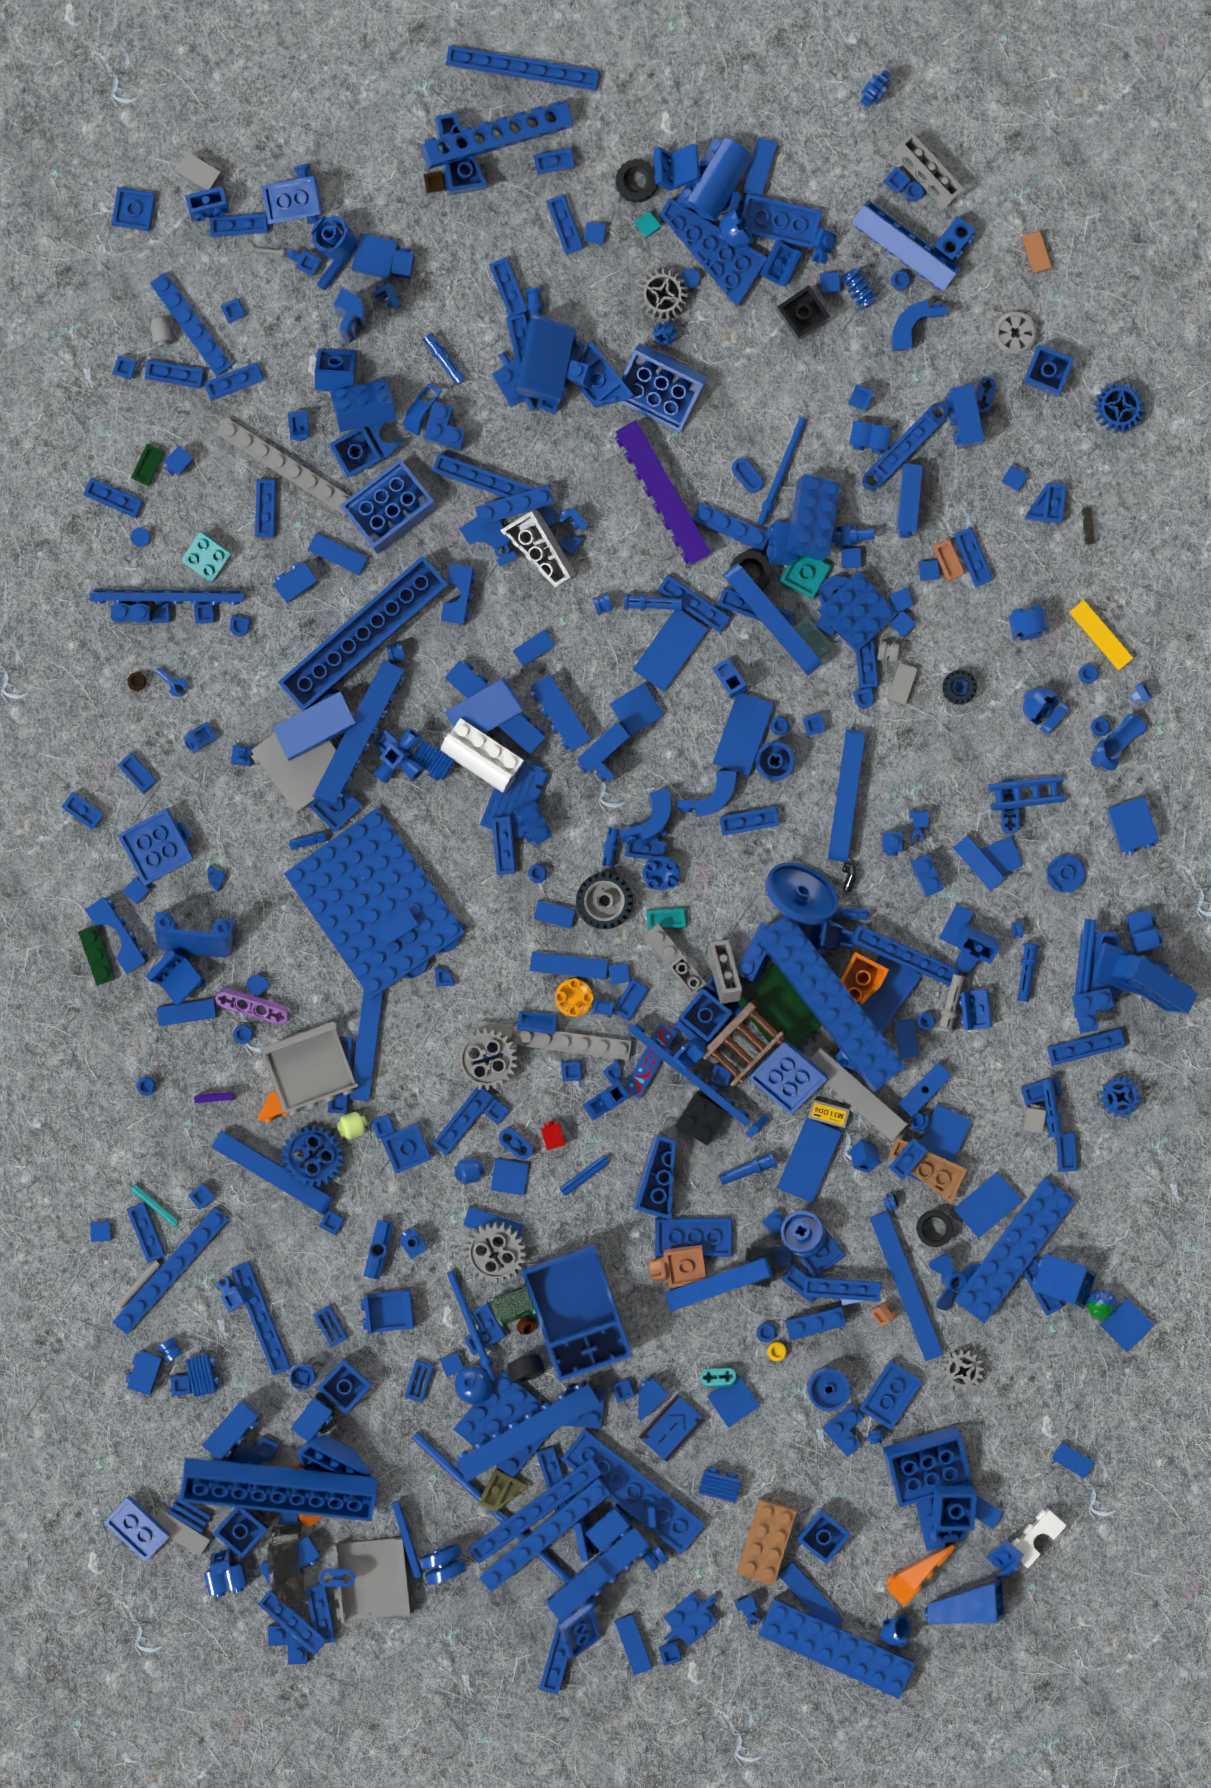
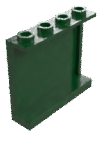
(780, 1007)

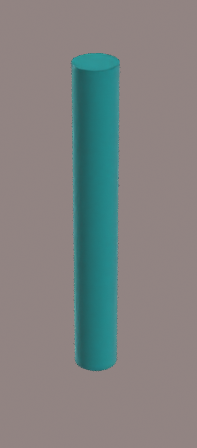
(154, 1205)

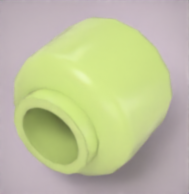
(352, 1125)

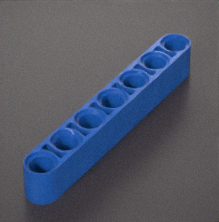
(772, 619)
(846, 795)
(271, 1172)

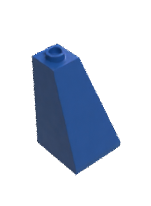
(969, 1606)

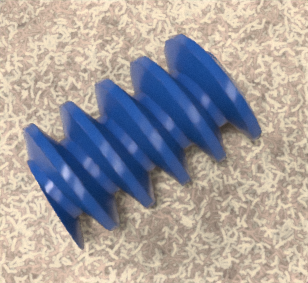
(859, 288)

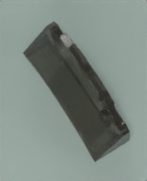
(284, 1564)

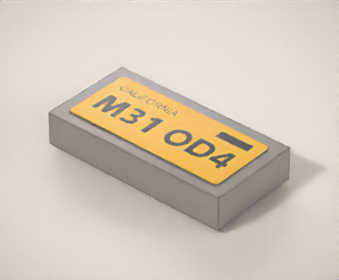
(828, 1113)

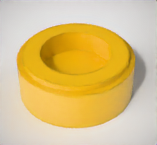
(776, 1351)

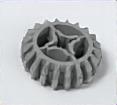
(670, 298)

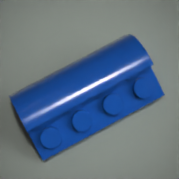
(719, 175)
(351, 310)

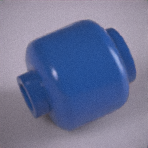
(468, 1171)

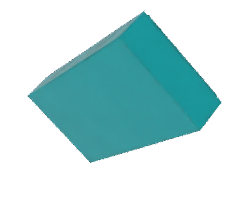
(667, 918)

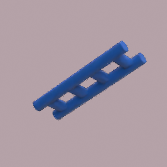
(1018, 801)

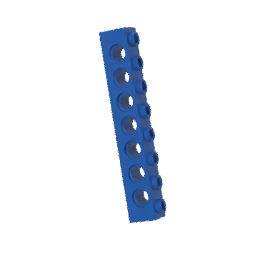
(435, 158)

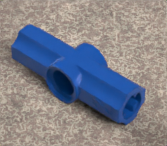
(381, 1237)

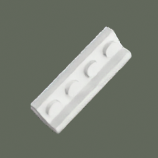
(482, 756)

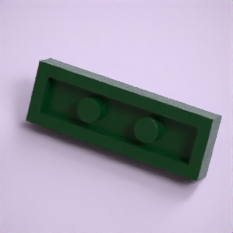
(96, 955)

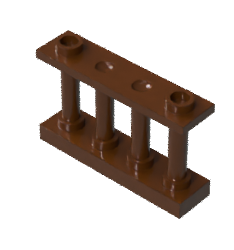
(739, 1025)

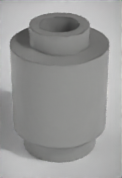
(160, 332)

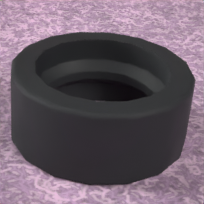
(931, 1214)

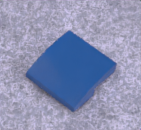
(636, 709)

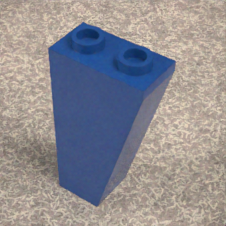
(908, 500)

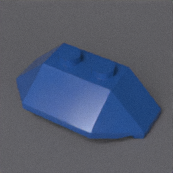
(331, 1456)

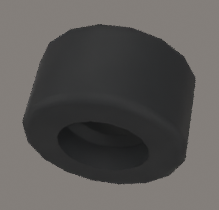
(526, 1368)

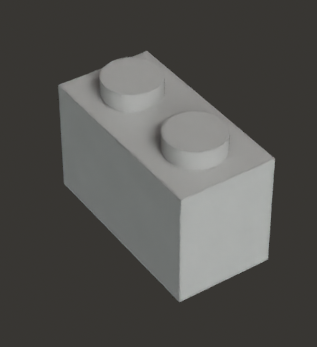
(199, 172)

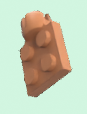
(679, 1266)

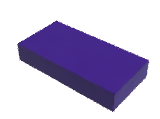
(214, 1097)

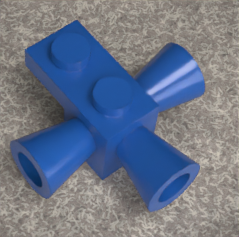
(397, 755)

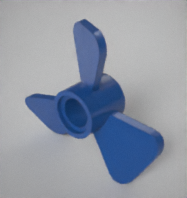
(944, 1266)

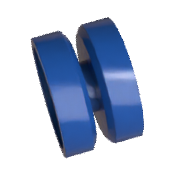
(795, 1226)
(828, 1377)
(442, 1563)

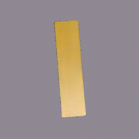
(1100, 635)

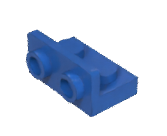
(1006, 1558)

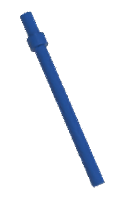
(768, 505)
(484, 1359)

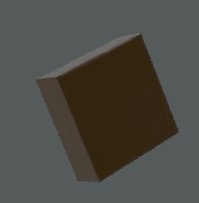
(434, 182)

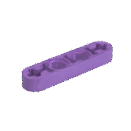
(251, 1009)

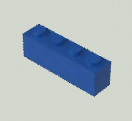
(560, 713)

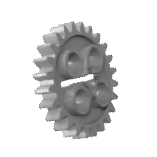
(491, 1075)
(510, 1244)

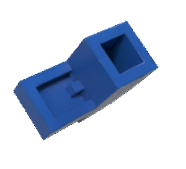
(729, 678)
(606, 1100)

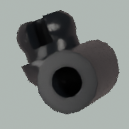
(851, 876)

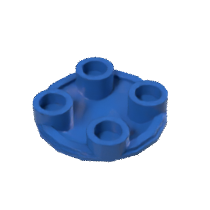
(661, 873)

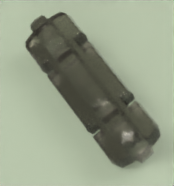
(1088, 526)

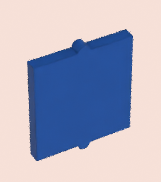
(1003, 855)
(509, 1177)

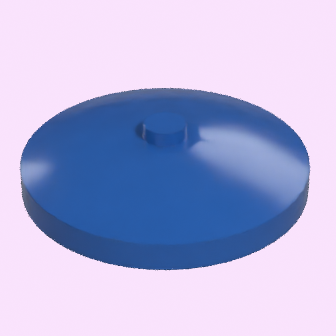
(801, 893)

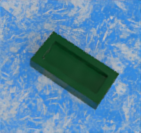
(147, 465)

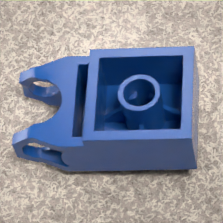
(370, 449)

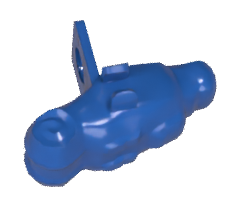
(827, 936)

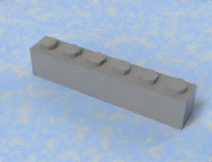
(859, 1097)

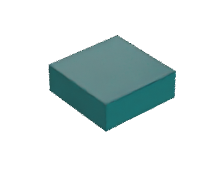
(647, 224)

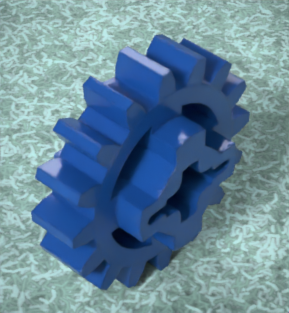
(875, 89)
(1125, 1089)

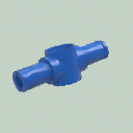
(848, 535)

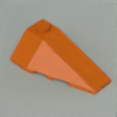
(862, 977)
(907, 1582)

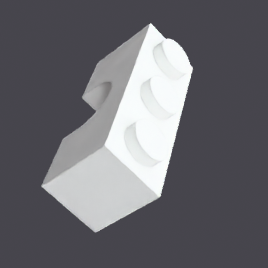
(1047, 1524)

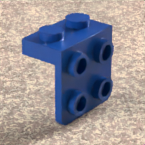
(676, 168)
(175, 976)

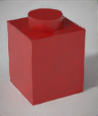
(552, 1135)

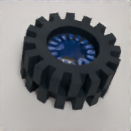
(969, 690)

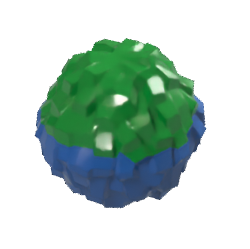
(1101, 1304)

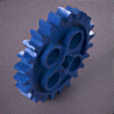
(323, 1168)

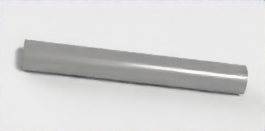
(139, 1283)

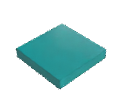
(805, 575)

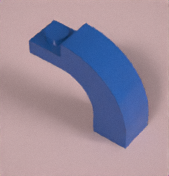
(901, 333)
(724, 789)
(654, 827)

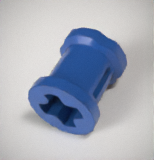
(603, 1007)

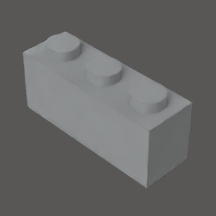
(724, 971)

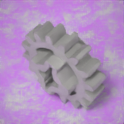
(970, 1366)

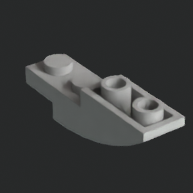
(674, 959)

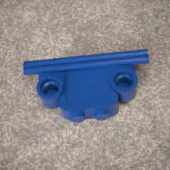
(1088, 957)

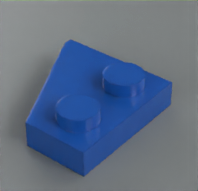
(1049, 504)

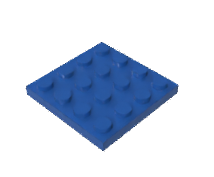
(505, 1405)

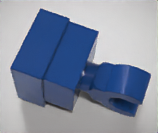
(920, 820)
(748, 1606)

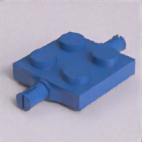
(506, 379)
(690, 1619)

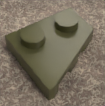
(500, 1491)

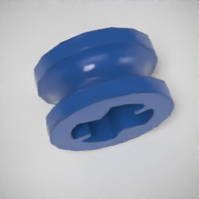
(1017, 929)

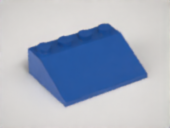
(662, 387)
(389, 506)
(925, 1463)

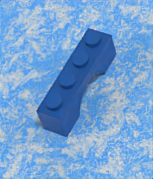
(130, 954)

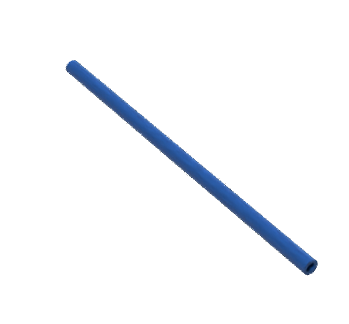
(499, 1515)

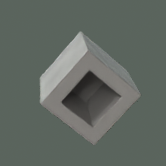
(1034, 1119)

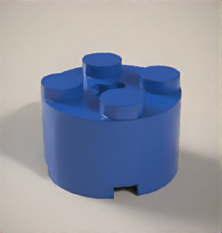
(333, 237)
(1029, 623)
(785, 762)

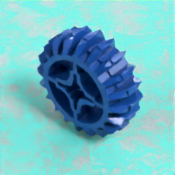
(1110, 406)

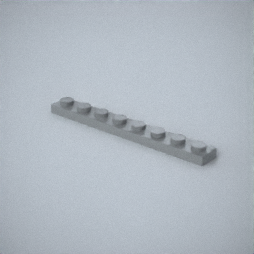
(283, 465)
(562, 1041)

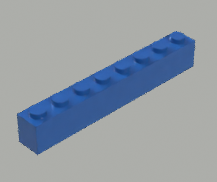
(356, 738)
(527, 1431)
(544, 1534)

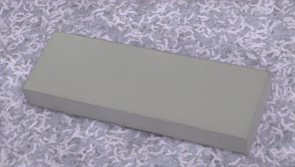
(183, 1533)

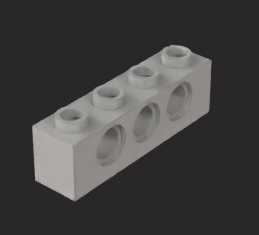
(927, 170)

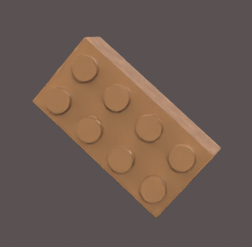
(766, 1541)

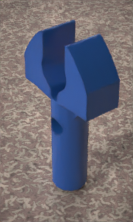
(172, 682)

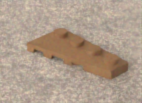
(935, 1172)

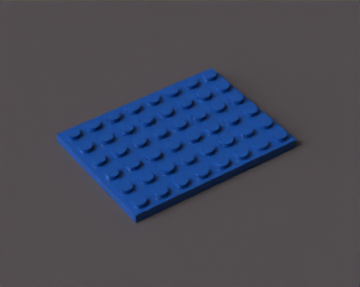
(362, 884)

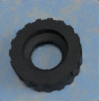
(636, 195)
(758, 559)

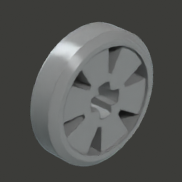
(1003, 333)

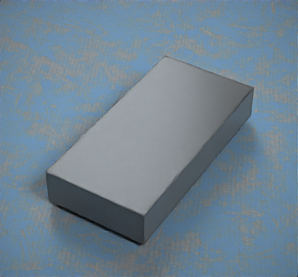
(902, 684)

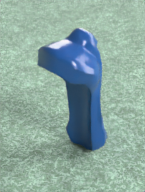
(1109, 750)

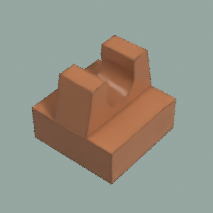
(882, 1314)

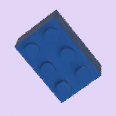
(363, 405)
(964, 416)
(231, 1430)

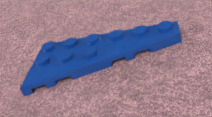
(728, 266)

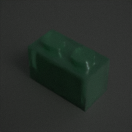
(512, 1306)

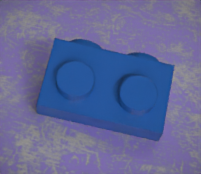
(780, 264)
(976, 1009)

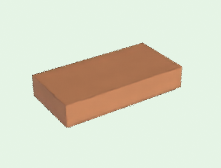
(1036, 252)
(948, 560)

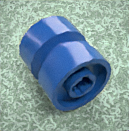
(302, 1376)

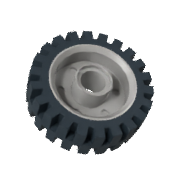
(588, 900)

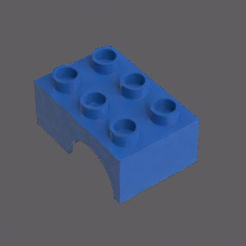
(576, 1312)

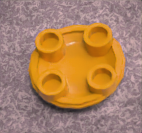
(574, 997)

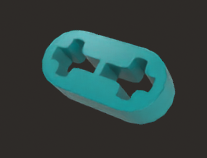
(718, 1373)

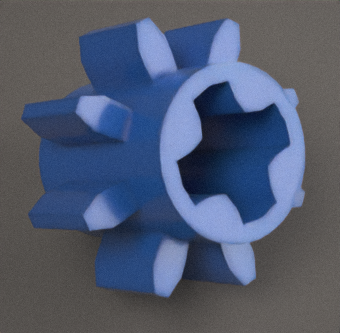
(665, 333)

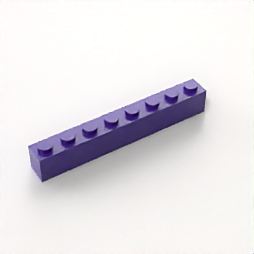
(663, 493)

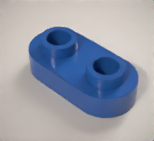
(515, 1144)

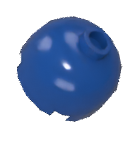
(735, 230)
(1038, 703)
(473, 1385)

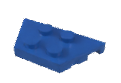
(605, 385)

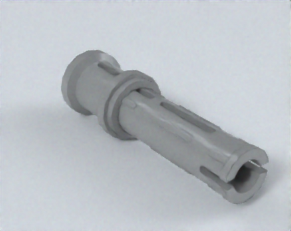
(949, 1012)

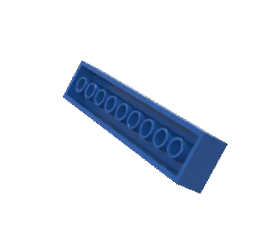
(363, 633)
(830, 1002)
(278, 1489)

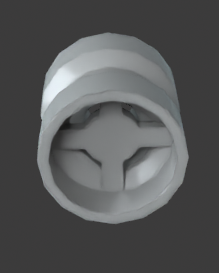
(888, 651)

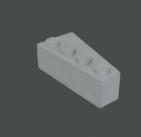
(540, 546)

